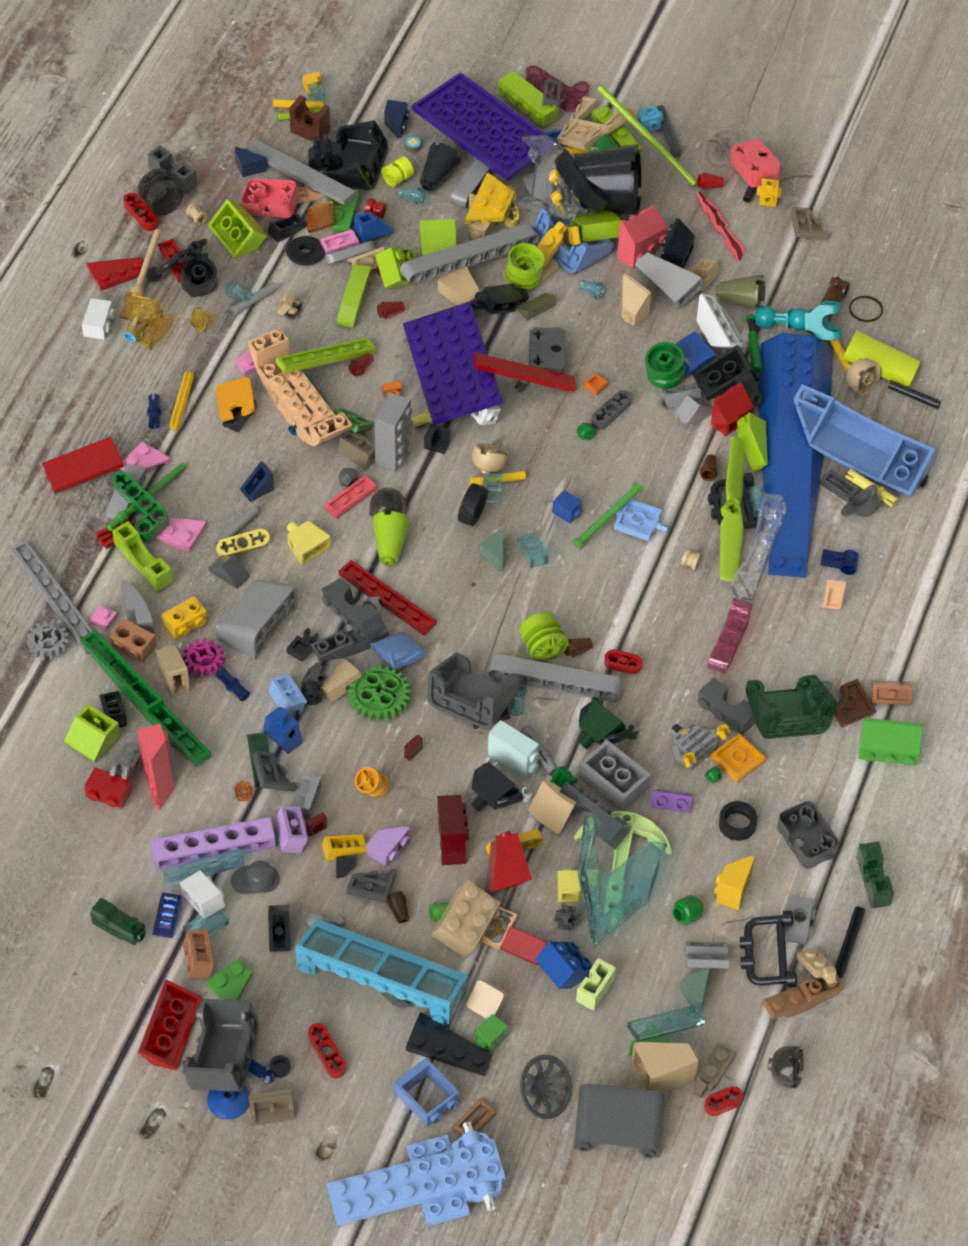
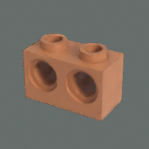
(137, 641)
(198, 954)

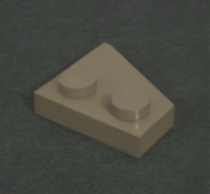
(806, 225)

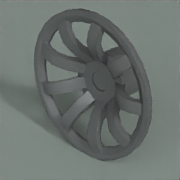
(541, 1086)

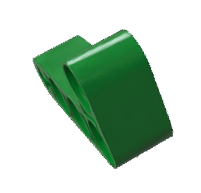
(138, 502)

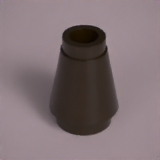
(398, 904)

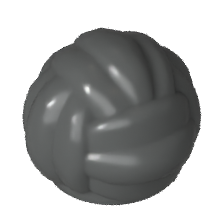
(348, 476)

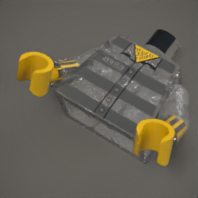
(562, 202)

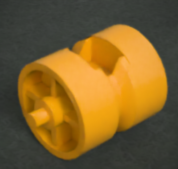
(372, 782)

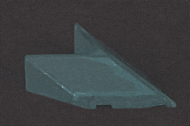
(616, 895)

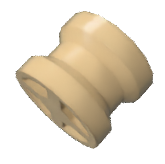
(691, 559)

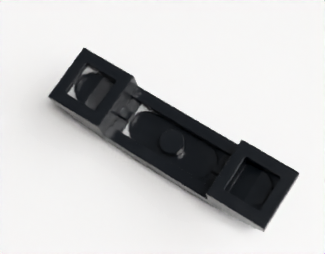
(578, 184)

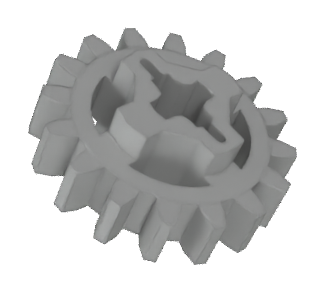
(48, 640)

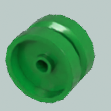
(665, 365)

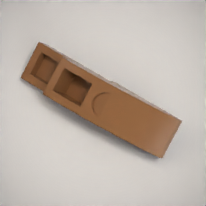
(800, 999)

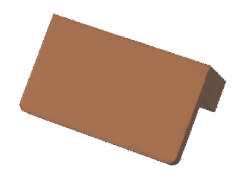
(891, 692)

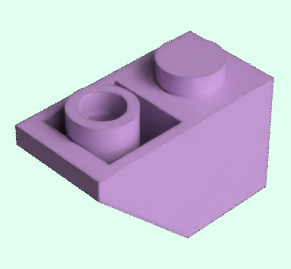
(387, 843)

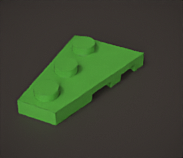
(345, 213)

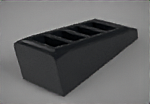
(285, 227)
(114, 709)

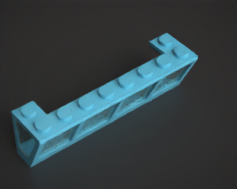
(383, 968)

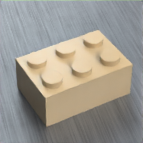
(465, 918)

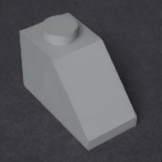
(694, 410)

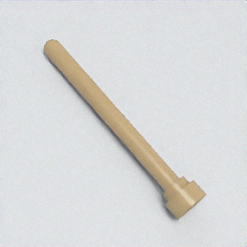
(138, 288)

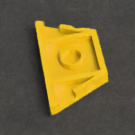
(490, 202)

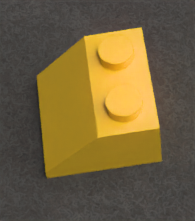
(733, 882)

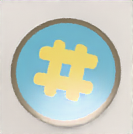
(412, 144)

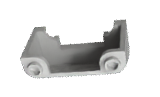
(255, 615)

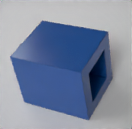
(567, 506)

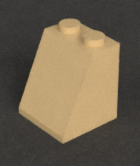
(664, 1065)

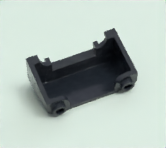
(362, 155)

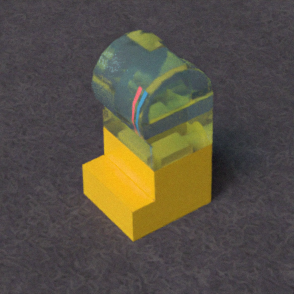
(313, 87)

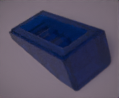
(167, 902)

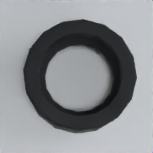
(738, 833)

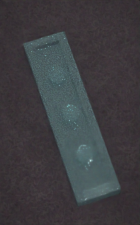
(206, 866)
(665, 1023)

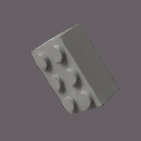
(614, 775)

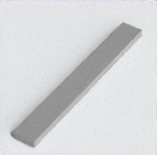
(303, 173)
(52, 592)

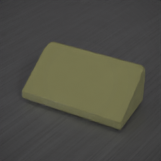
(537, 306)

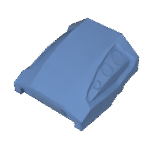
(398, 650)

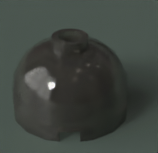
(386, 501)
(786, 1065)

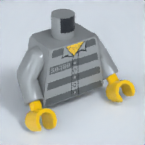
(695, 743)

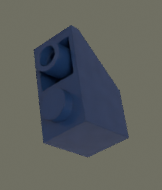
(395, 116)

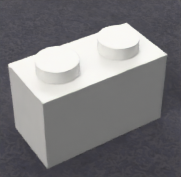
(97, 318)
(202, 894)

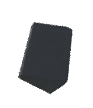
(239, 420)

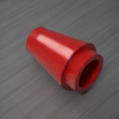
(709, 181)

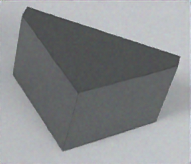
(229, 570)

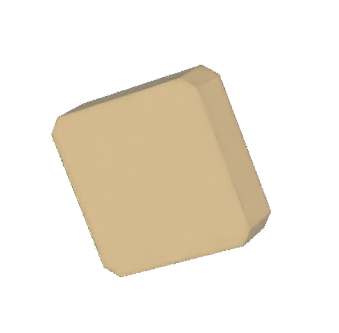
(486, 999)

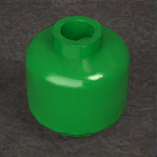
(687, 910)

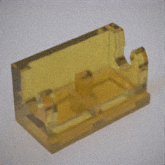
(155, 330)

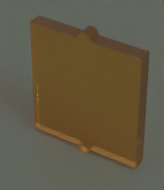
(321, 216)

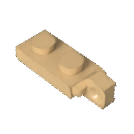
(817, 964)

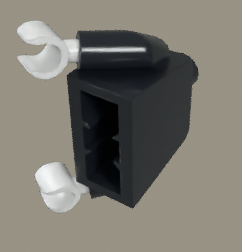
(495, 788)

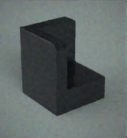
(437, 439)

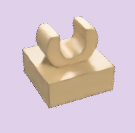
(288, 303)

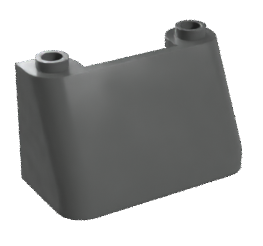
(467, 694)
(619, 1118)

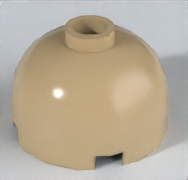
(862, 375)
(489, 458)

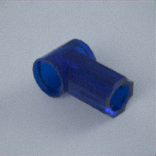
(845, 561)

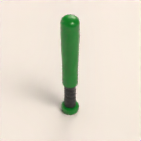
(755, 355)

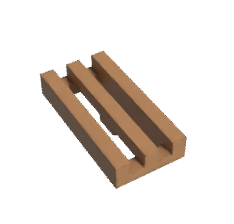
(492, 1112)

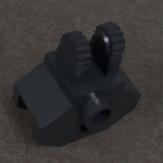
(324, 152)

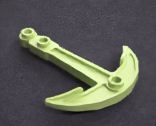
(637, 825)

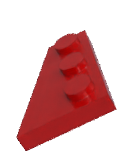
(114, 272)

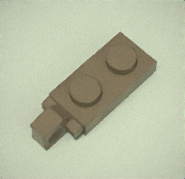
(713, 1069)

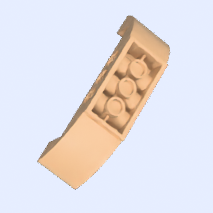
(294, 392)

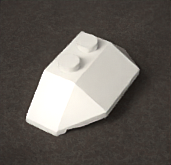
(717, 324)

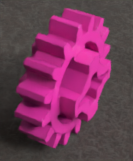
(203, 658)

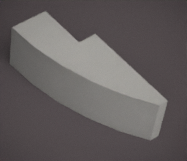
(117, 502)
(136, 607)

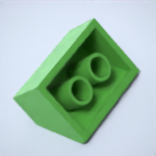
(890, 741)

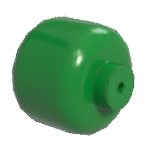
(586, 431)

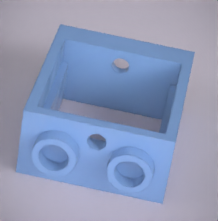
(413, 1077)

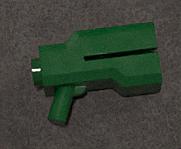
(116, 922)

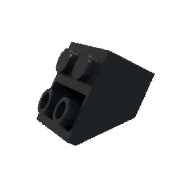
(678, 244)

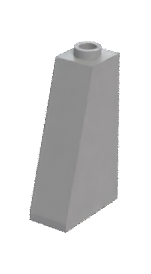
(672, 281)

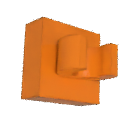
(393, 387)

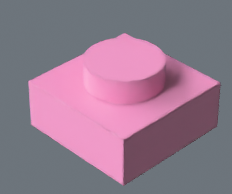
(103, 617)

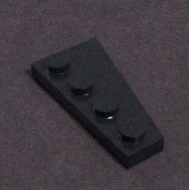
(444, 1045)

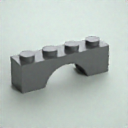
(362, 619)
(611, 829)

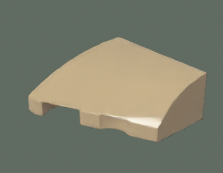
(707, 270)
(339, 679)

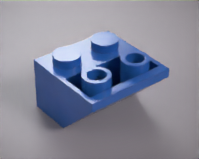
(564, 964)

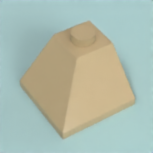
(634, 301)

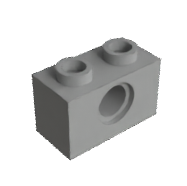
(803, 911)

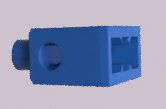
(283, 729)

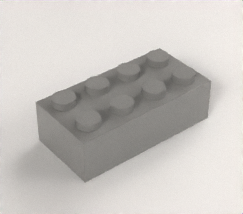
(393, 432)

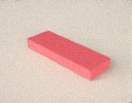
(350, 496)

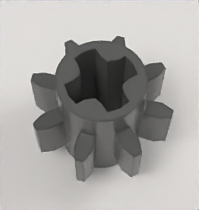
(566, 917)

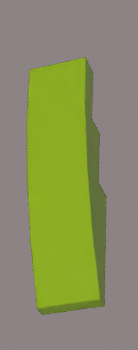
(353, 295)

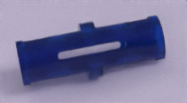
(154, 411)
(232, 684)

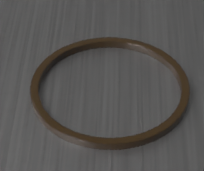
(863, 320)

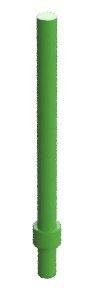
(122, 516)

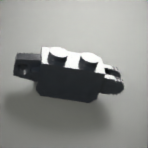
(499, 298)

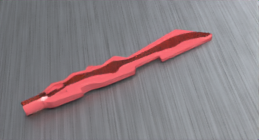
(721, 226)

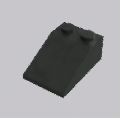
(718, 374)

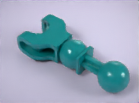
(800, 319)

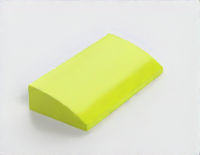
(894, 363)

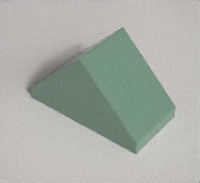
(492, 550)
(694, 987)

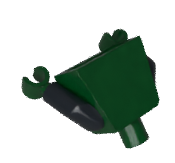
(602, 725)

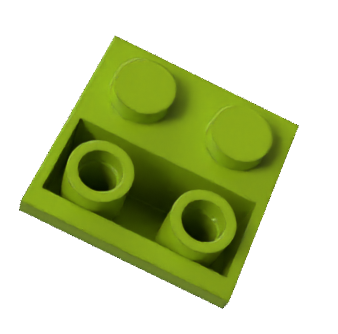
(389, 264)
(92, 733)

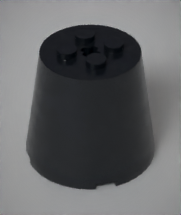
(616, 175)

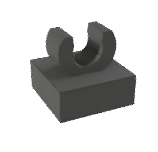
(313, 674)

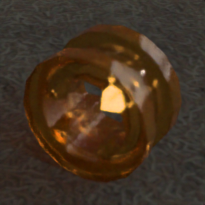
(243, 785)

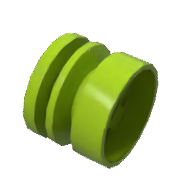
(525, 266)
(543, 636)

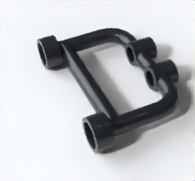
(195, 247)
(714, 499)
(746, 943)

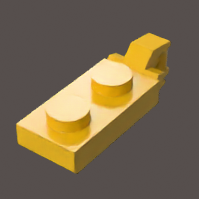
(552, 241)

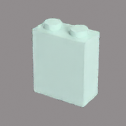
(513, 749)

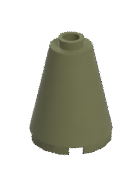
(743, 291)

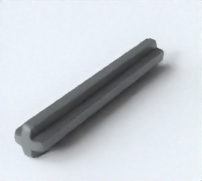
(669, 133)

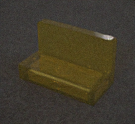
(139, 306)

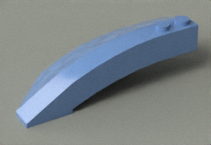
(862, 443)

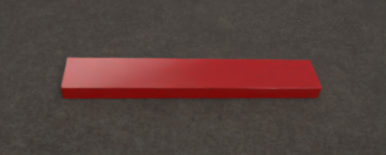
(524, 372)
(389, 598)

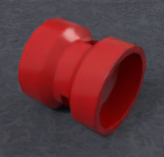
(376, 208)

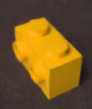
(185, 618)

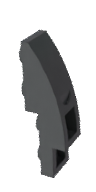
(345, 644)

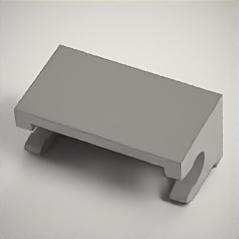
(307, 794)

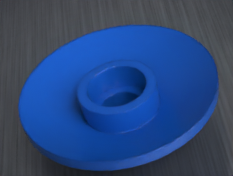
(228, 1107)

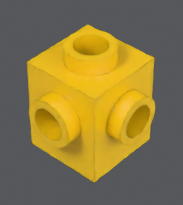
(768, 192)

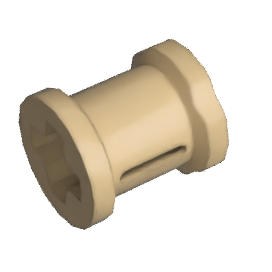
(197, 214)

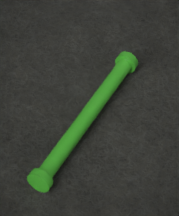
(604, 518)

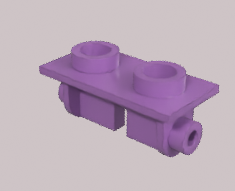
(671, 801)

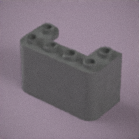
(223, 1047)

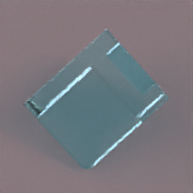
(493, 483)

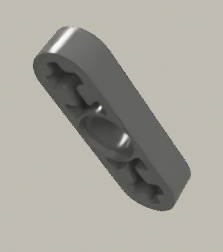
(607, 416)

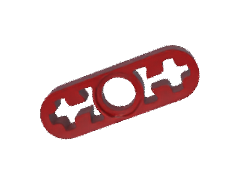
(128, 200)
(327, 1059)

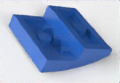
(695, 352)

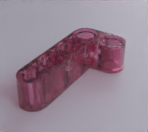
(569, 97)
(730, 636)

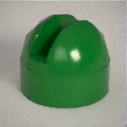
(713, 774)

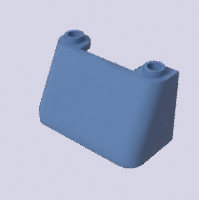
(572, 257)

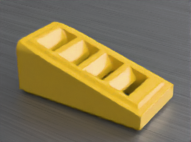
(333, 841)

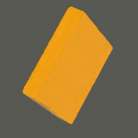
(738, 757)

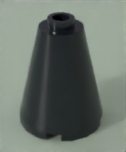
(438, 166)

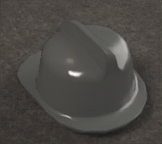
(864, 504)
(255, 878)

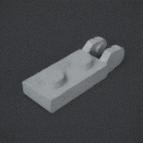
(126, 760)

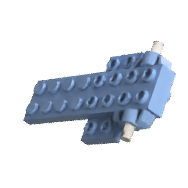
(436, 1176)

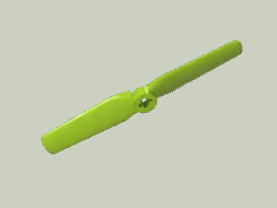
(732, 524)

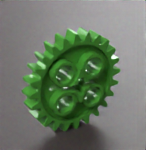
(379, 693)

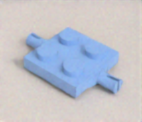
(639, 519)

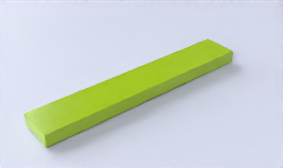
(325, 355)

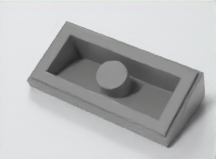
(675, 396)

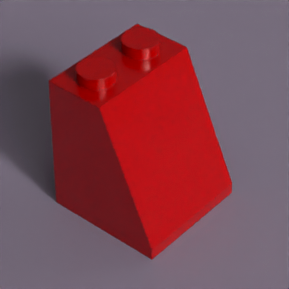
(506, 863)

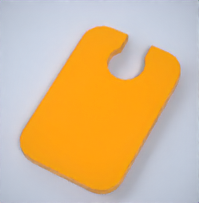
(235, 394)

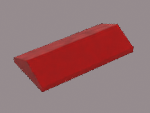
(169, 1025)

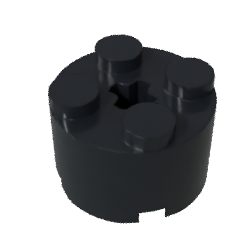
(198, 276)

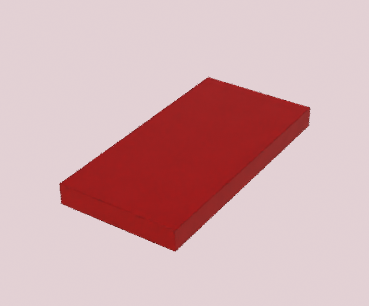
(82, 465)

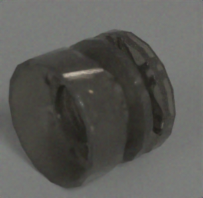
(160, 192)

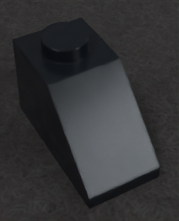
(279, 928)

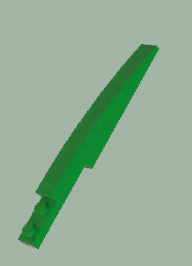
(145, 698)

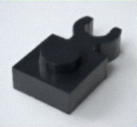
(300, 646)

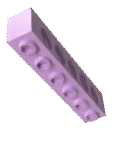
(204, 849)

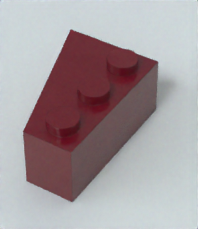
(452, 830)

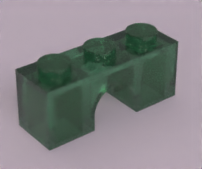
(871, 866)

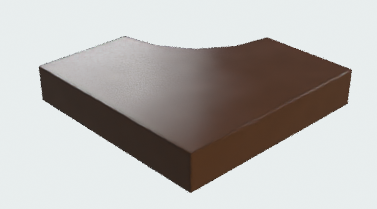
(854, 704)

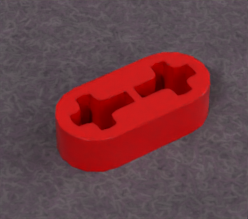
(725, 1104)

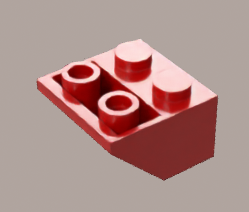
(730, 408)

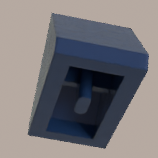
(249, 162)
(258, 483)

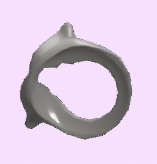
(374, 600)

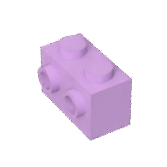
(291, 829)

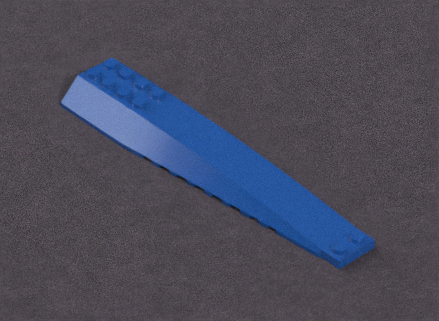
(792, 464)

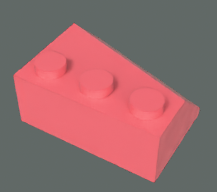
(641, 235)
(156, 762)

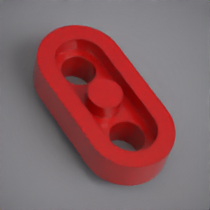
(623, 661)

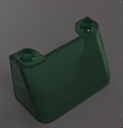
(791, 711)

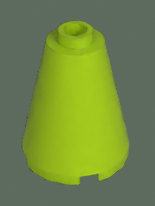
(390, 535)

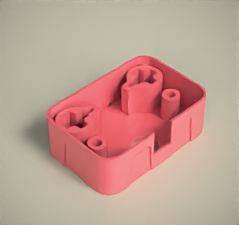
(753, 167)
(276, 195)

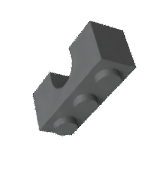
(183, 174)
(713, 698)

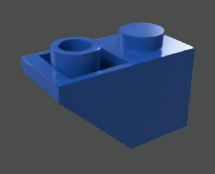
(370, 226)

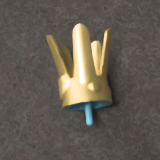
(130, 333)

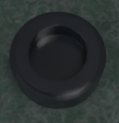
(280, 1066)

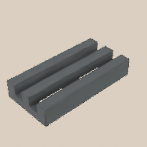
(551, 101)
(837, 487)

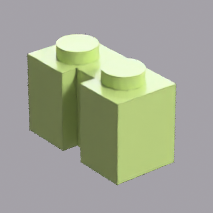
(595, 987)

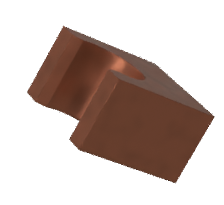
(306, 123)

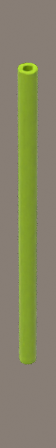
(647, 135)

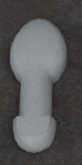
(338, 921)

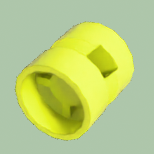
(397, 171)

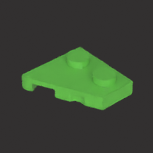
(359, 423)
(230, 981)

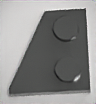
(271, 772)
(372, 885)

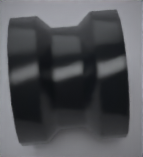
(311, 692)

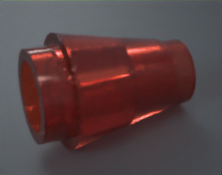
(389, 309)
(359, 365)

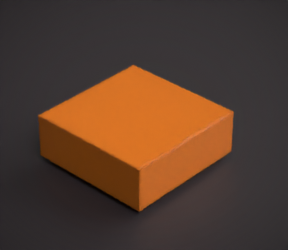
(595, 384)

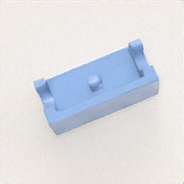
(287, 694)

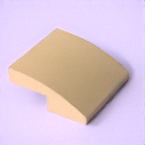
(551, 806)

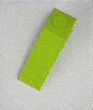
(753, 434)

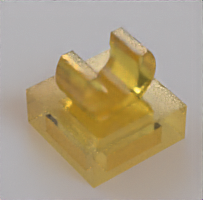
(200, 319)

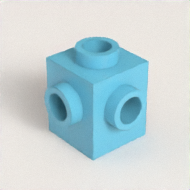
(650, 118)

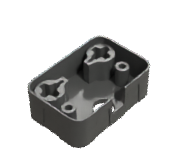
(541, 352)
(808, 824)

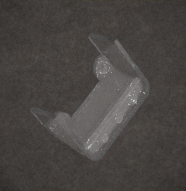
(543, 153)

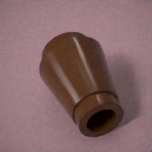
(709, 468)
(578, 646)

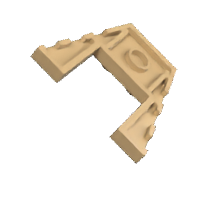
(585, 133)

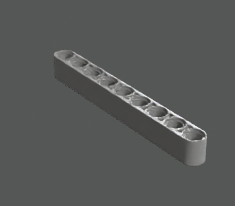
(467, 253)

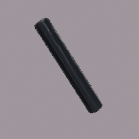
(849, 941)

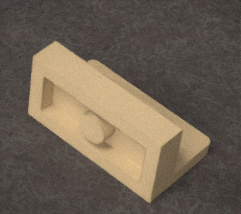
(367, 258)

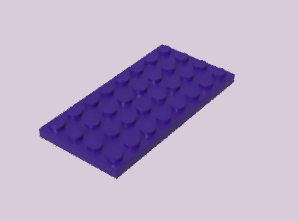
(479, 124)
(444, 362)

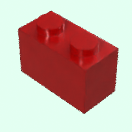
(108, 788)

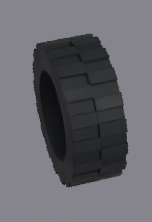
(472, 504)

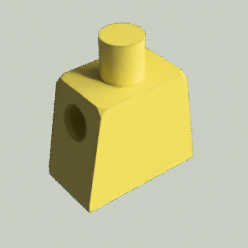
(307, 541)

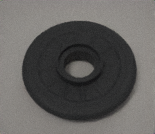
(305, 242)

